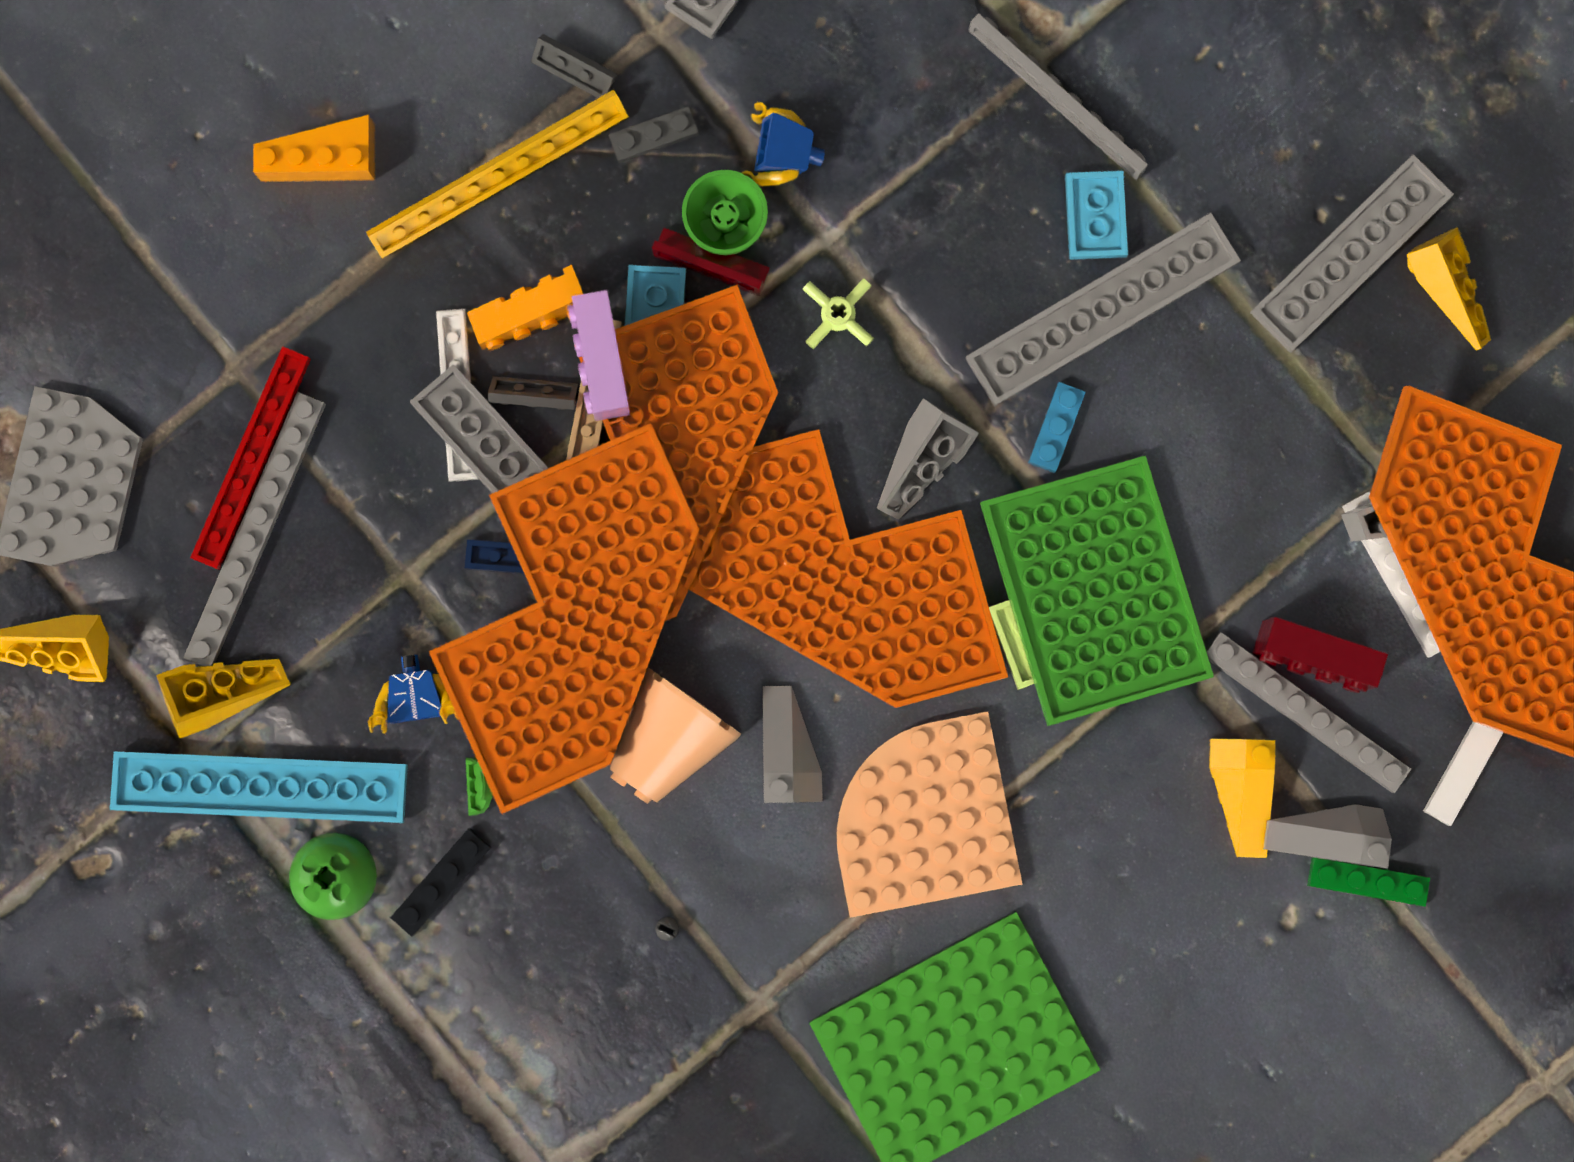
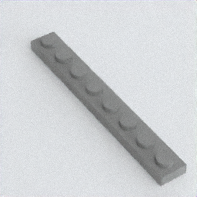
(1050, 89)
(1307, 713)

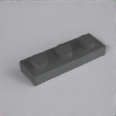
(573, 67)
(653, 134)
(533, 393)

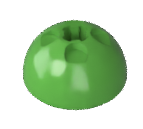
(727, 197)
(349, 876)

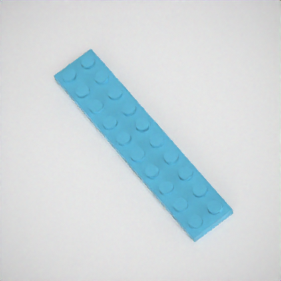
(258, 787)

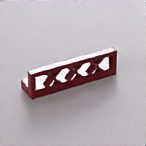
(724, 268)

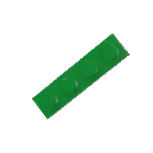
(1368, 881)

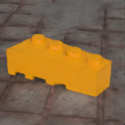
(319, 154)
(525, 310)

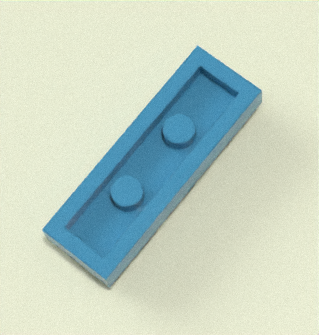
(1056, 427)

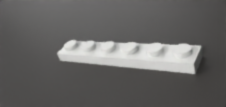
(1396, 581)

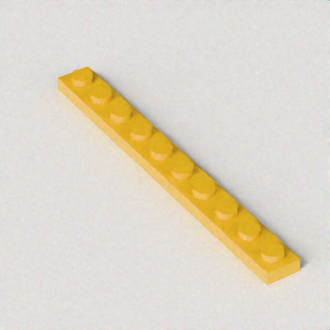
(497, 174)

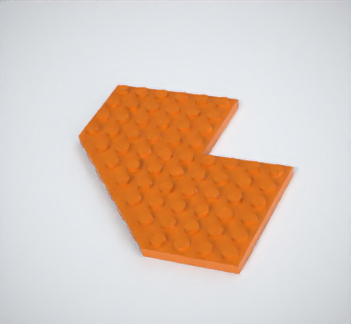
(707, 397)
(1462, 518)
(880, 610)
(559, 678)

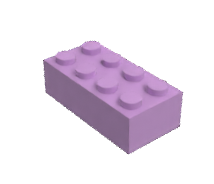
(600, 355)

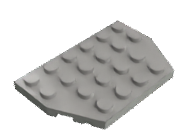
(68, 481)

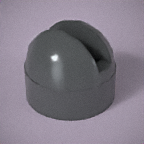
(670, 923)

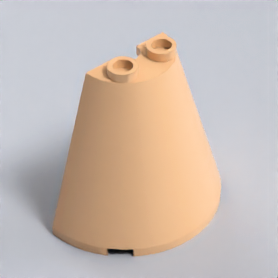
(666, 739)

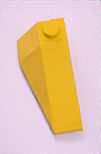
(1444, 276)
(61, 644)
(211, 694)
(1244, 785)

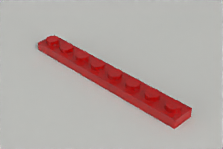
(250, 458)

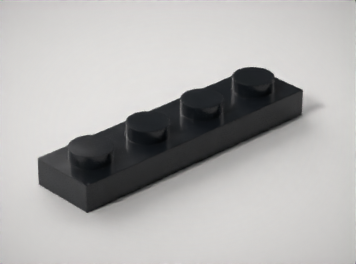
(440, 882)

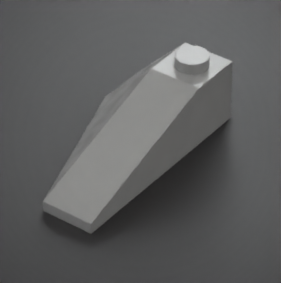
(926, 449)
(788, 754)
(1340, 834)

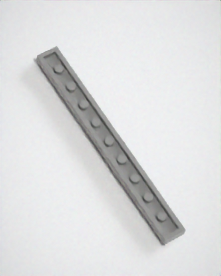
(254, 530)

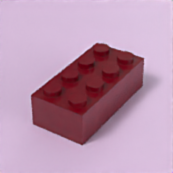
(1320, 654)

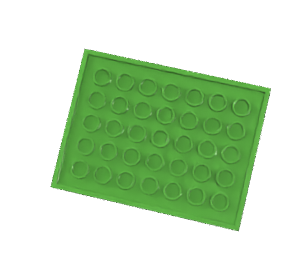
(1096, 590)
(954, 1045)

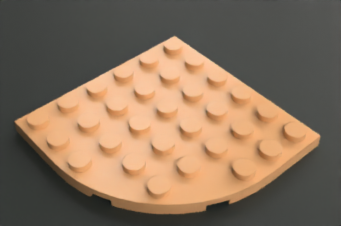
(926, 819)

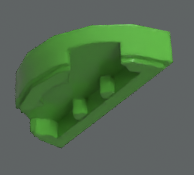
(478, 790)

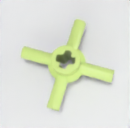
(838, 303)

